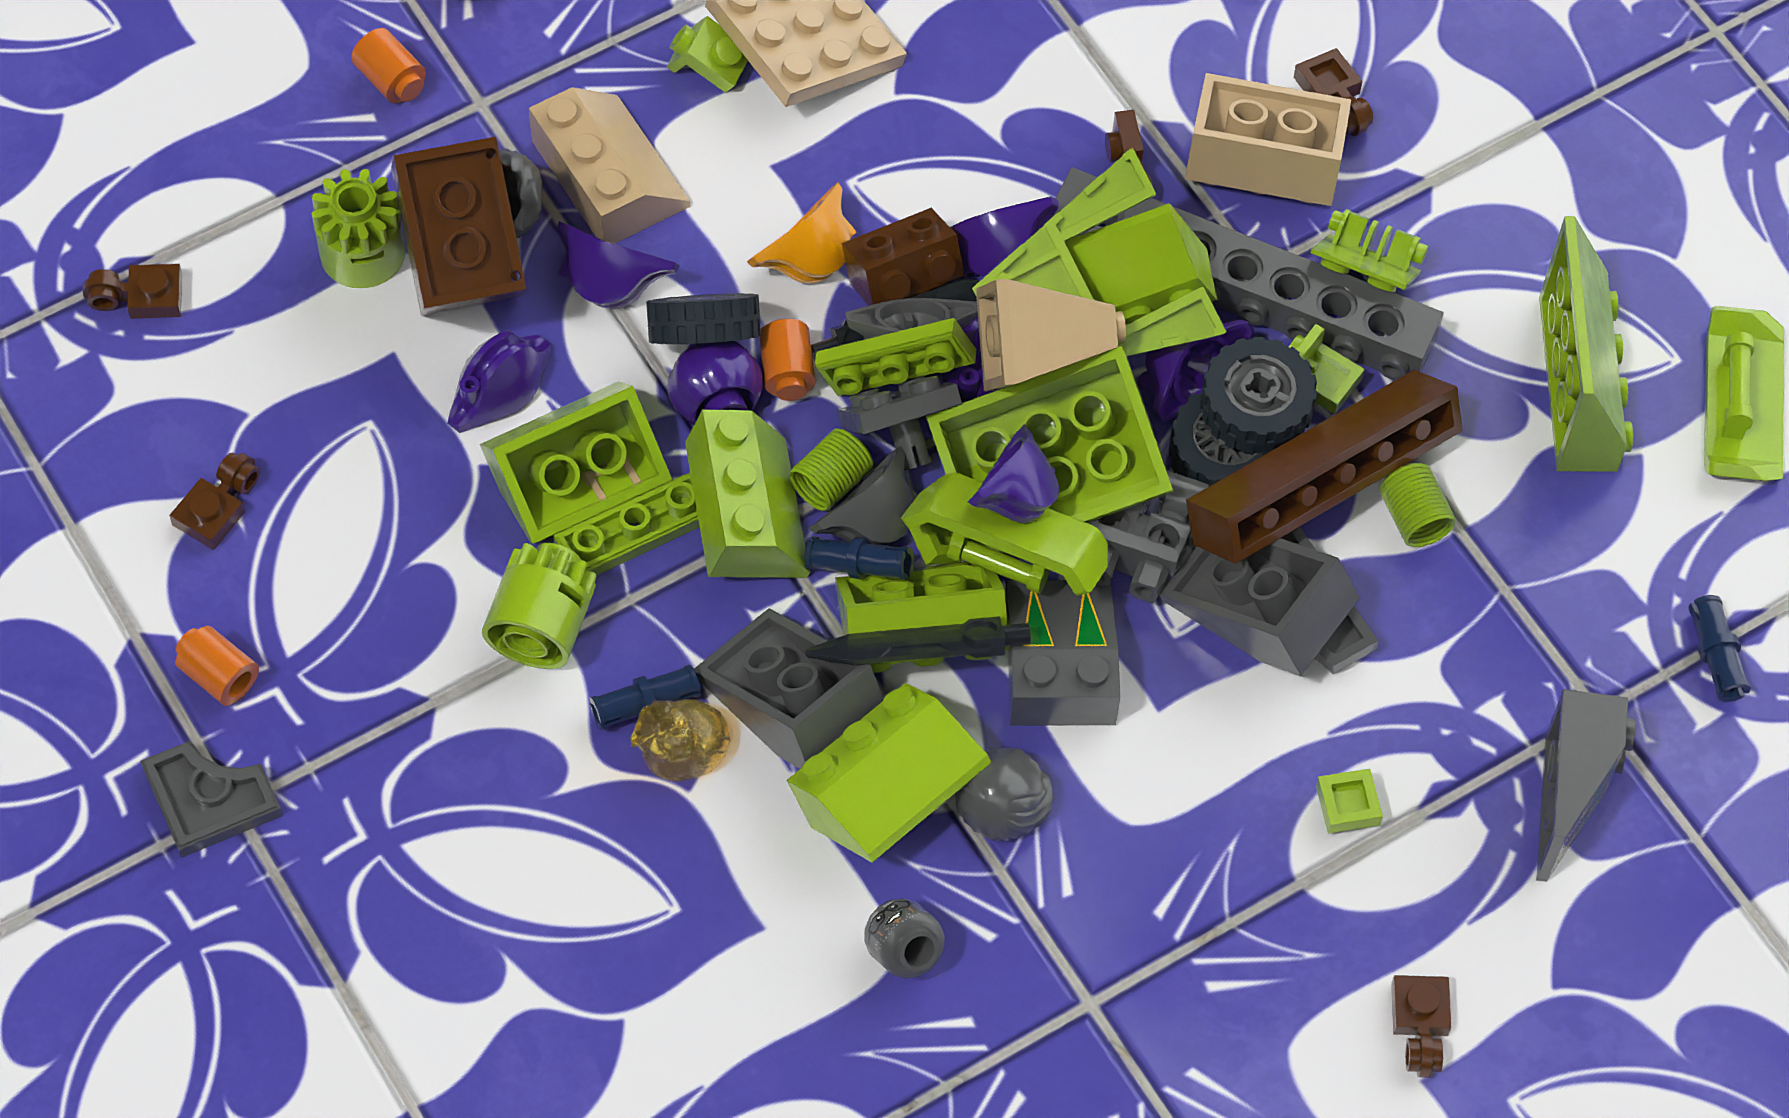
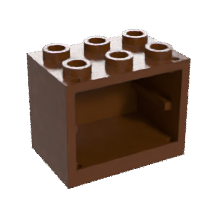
(458, 225)

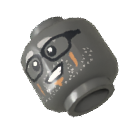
(904, 938)

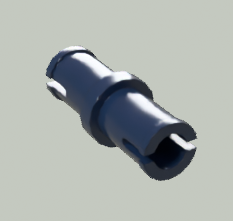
(859, 558)
(1719, 648)
(630, 700)

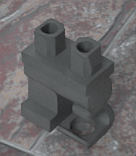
(1149, 545)

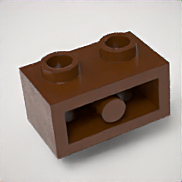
(903, 258)

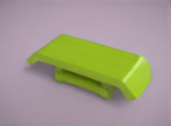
(1744, 394)
(1049, 542)

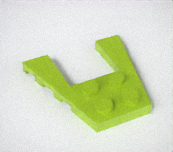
(1049, 265)

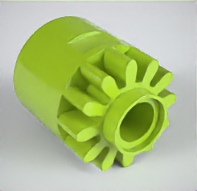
(358, 230)
(539, 606)

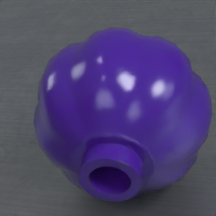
(715, 376)

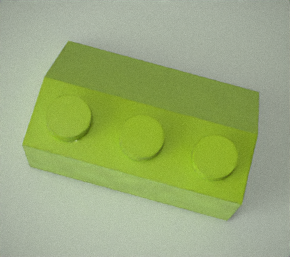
(1143, 262)
(543, 460)
(745, 497)
(928, 598)
(887, 772)

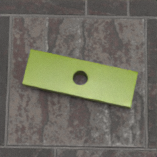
(895, 357)
(610, 538)

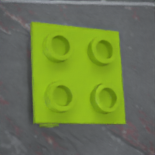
(1384, 271)

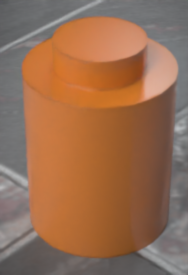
(389, 66)
(787, 359)
(215, 664)

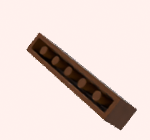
(1324, 466)

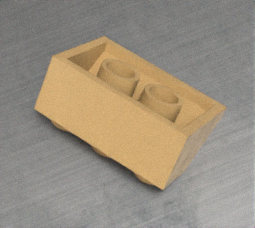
(1268, 139)
(604, 163)

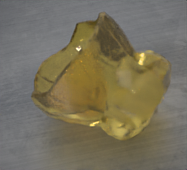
(681, 738)

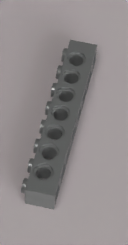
(1315, 289)

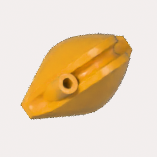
(813, 244)

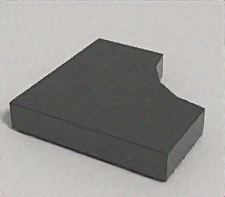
(207, 800)

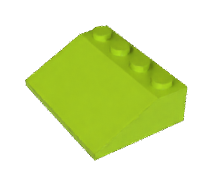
(1583, 357)
(1084, 422)

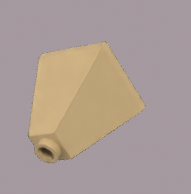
(1039, 330)

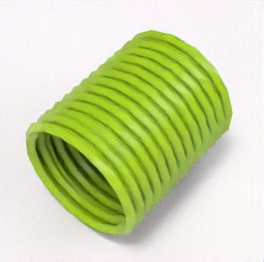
(831, 469)
(1417, 505)

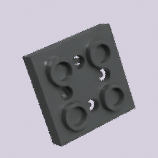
(900, 413)

